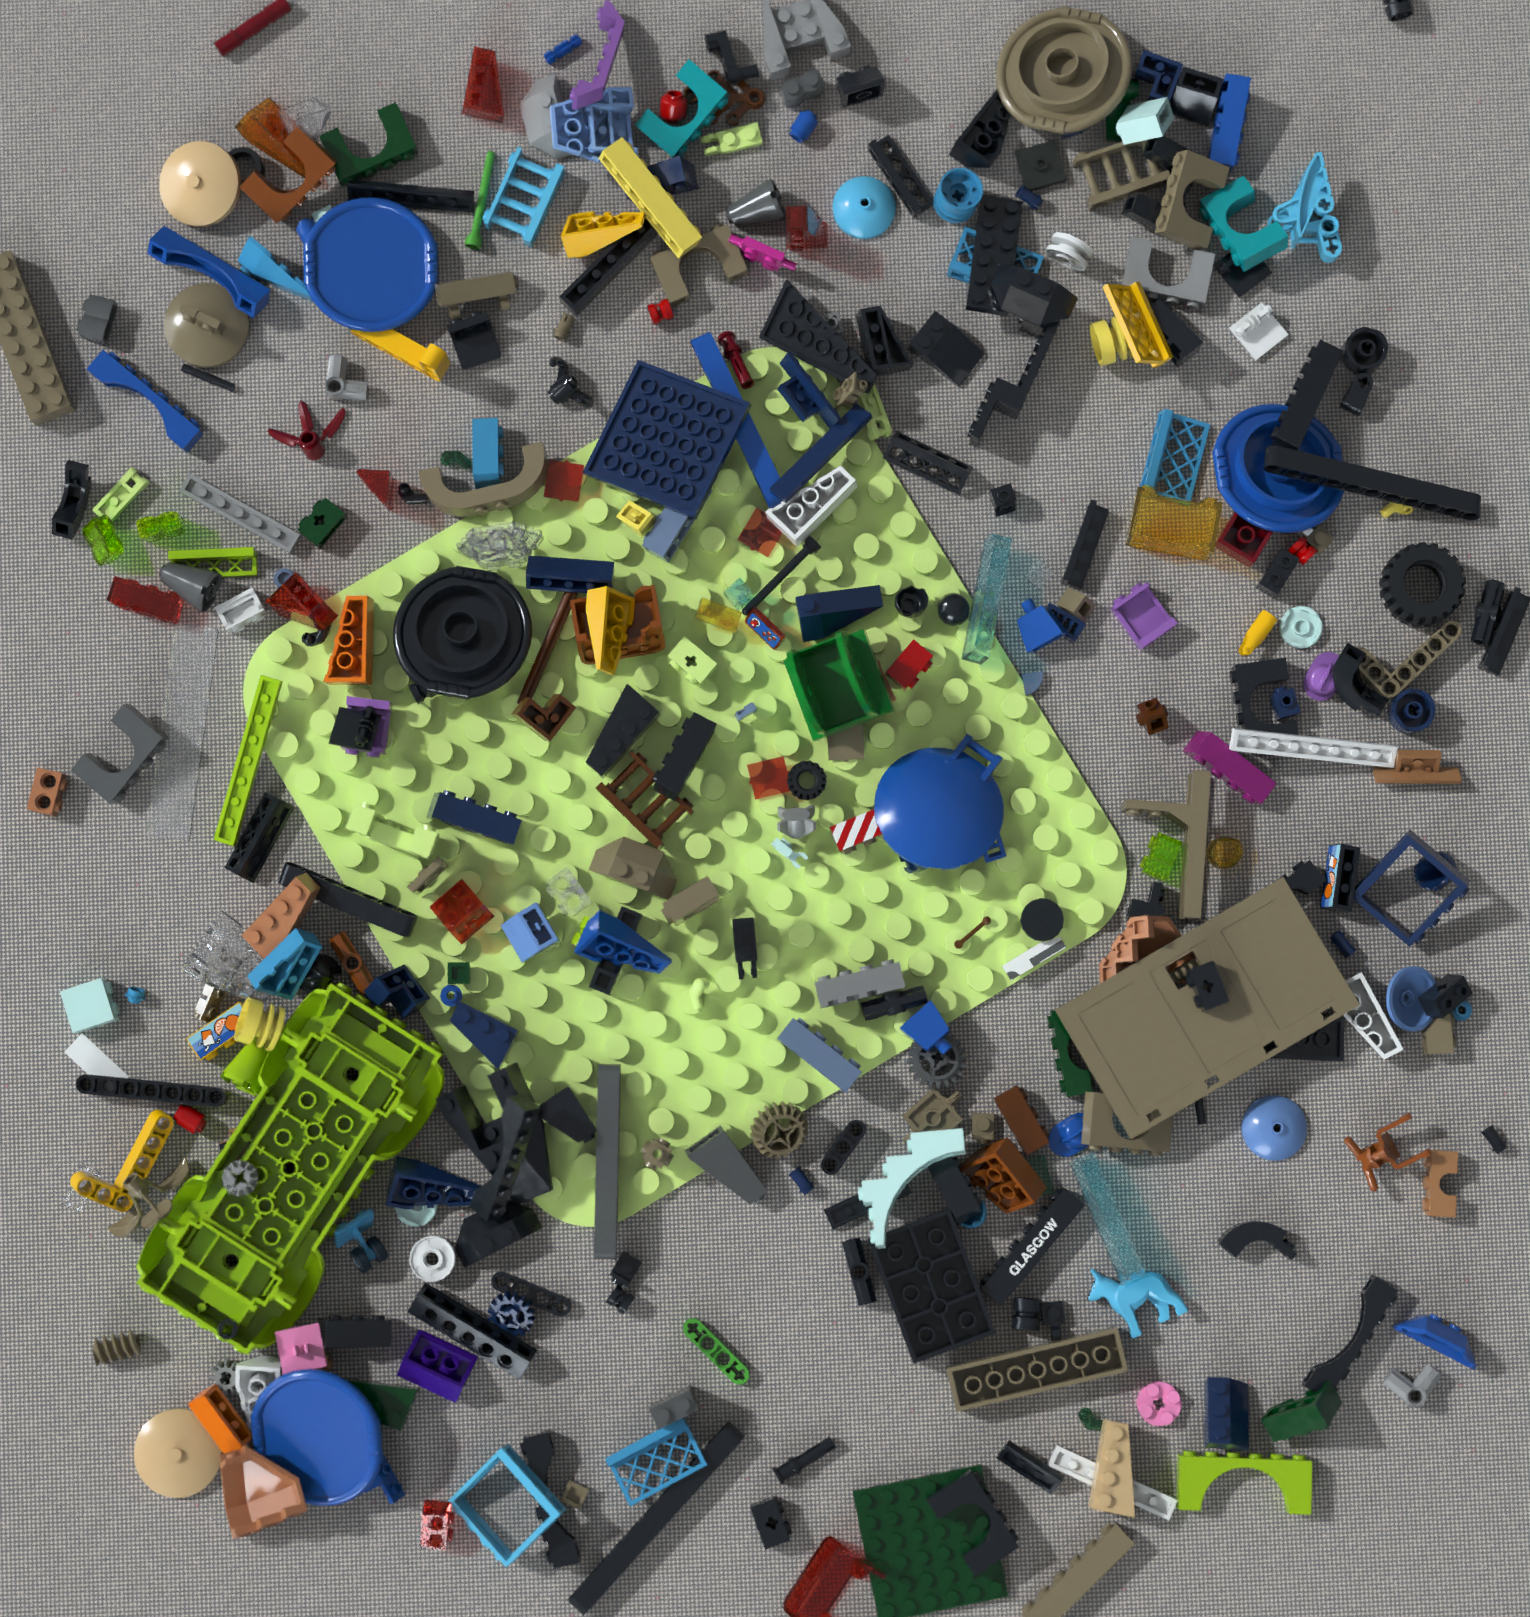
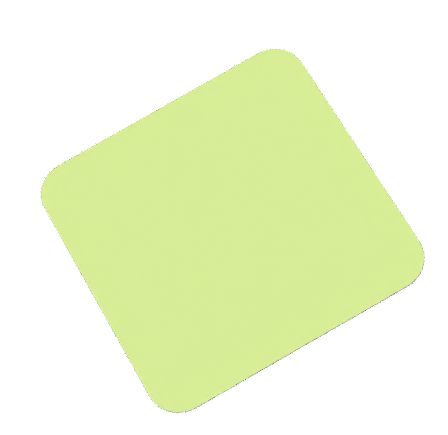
(833, 915)

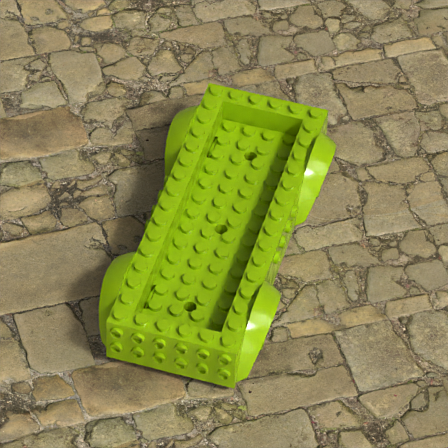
(331, 1135)

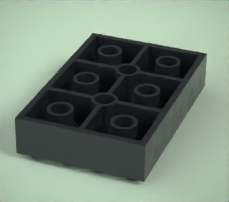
(932, 1286)

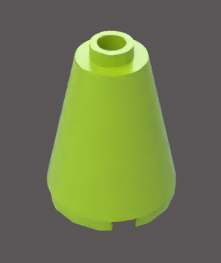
(245, 1069)

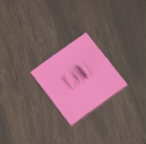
(300, 1348)

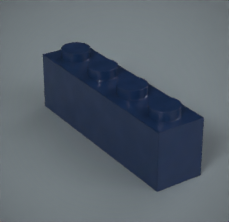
(568, 574)

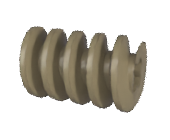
(116, 1347)

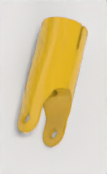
(1257, 632)

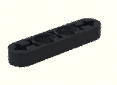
(533, 1289)

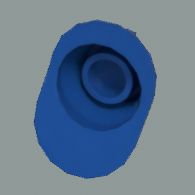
(1067, 1136)

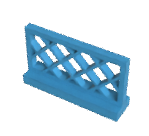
(962, 271)
(1159, 448)
(647, 1444)

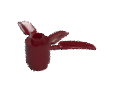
(309, 441)

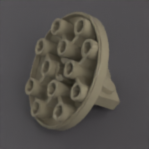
(205, 326)

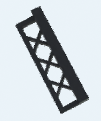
(896, 179)
(930, 455)
(1085, 545)
(1504, 632)
(260, 839)

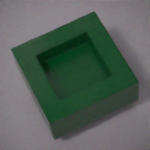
(458, 972)

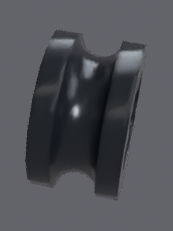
(221, 1327)

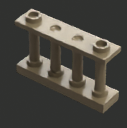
(1118, 191)

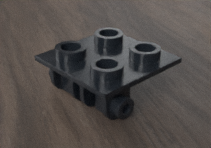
(1239, 280)
(355, 728)

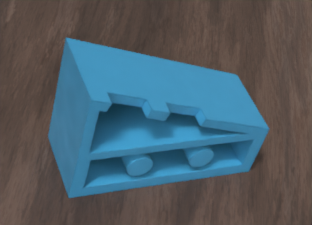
(487, 452)
(286, 965)

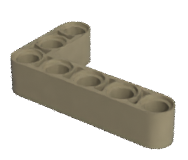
(1408, 664)

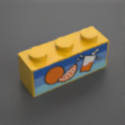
(216, 1034)

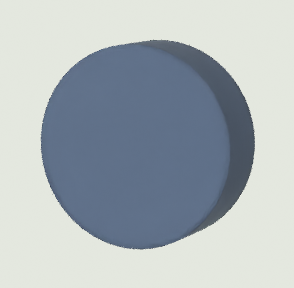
(282, 576)

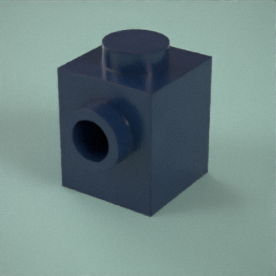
(1284, 703)

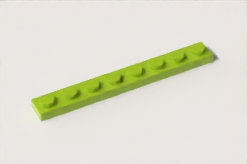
(248, 760)

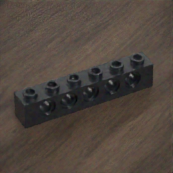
(472, 1331)

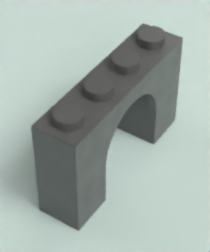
(146, 740)

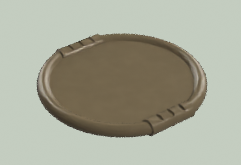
(1064, 70)

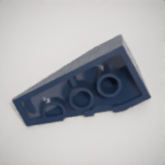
(833, 610)

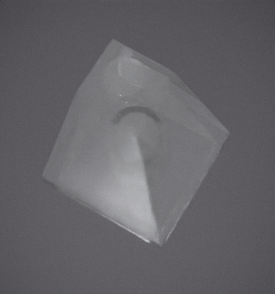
(309, 114)

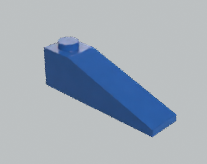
(614, 941)

